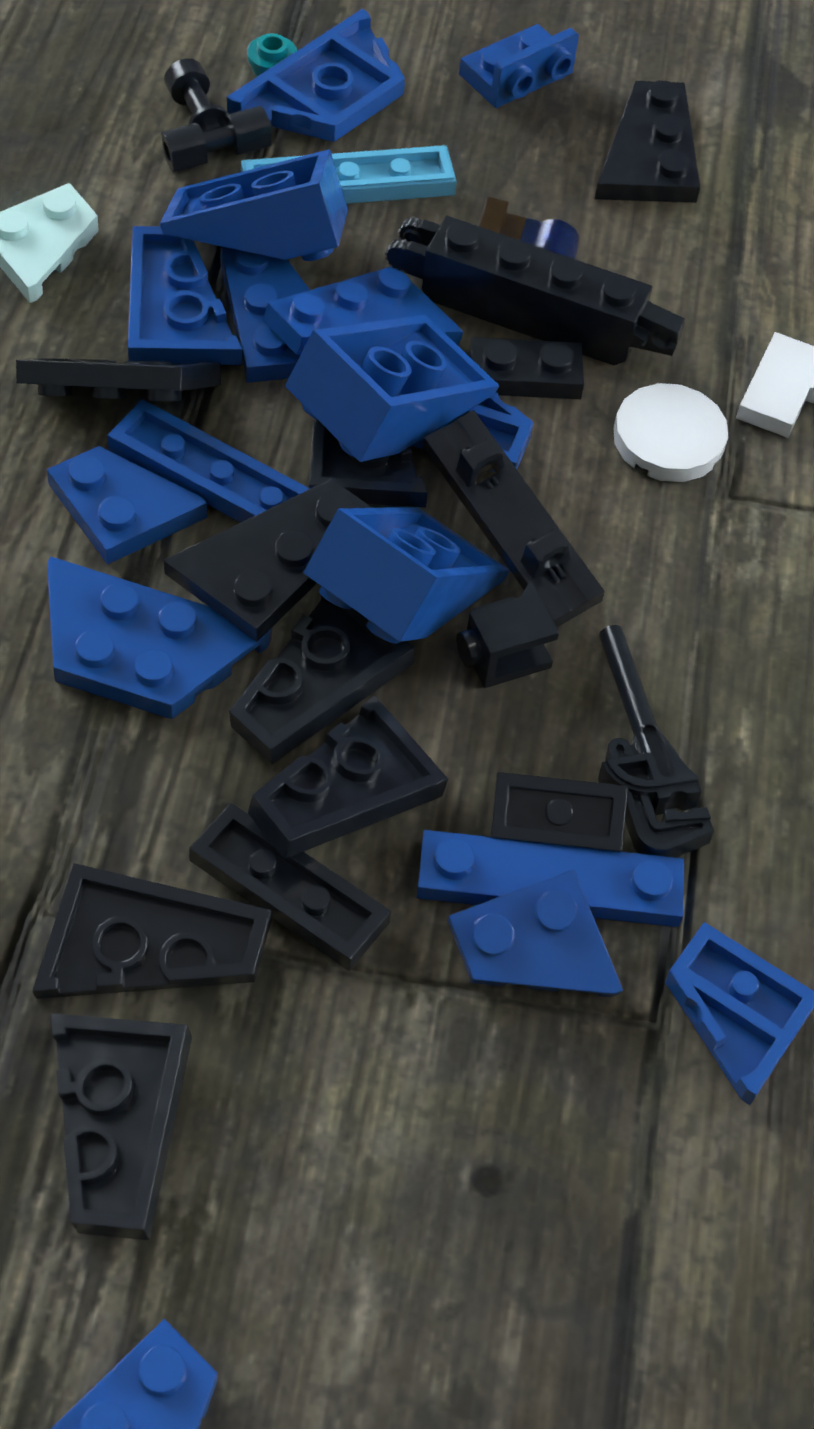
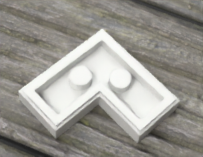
(780, 386)

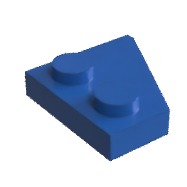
(536, 940)

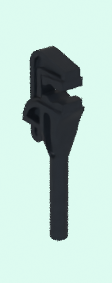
(650, 768)

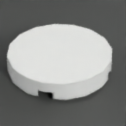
(670, 432)

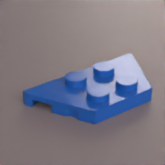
(327, 83)
(138, 640)

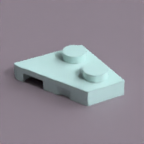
(44, 237)

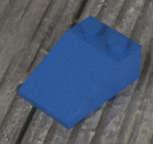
(266, 211)
(386, 383)
(400, 570)

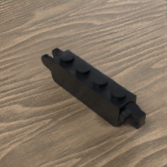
(533, 289)

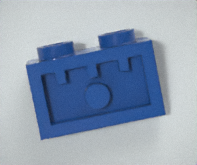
(520, 64)

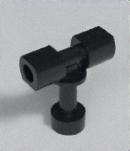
(209, 125)

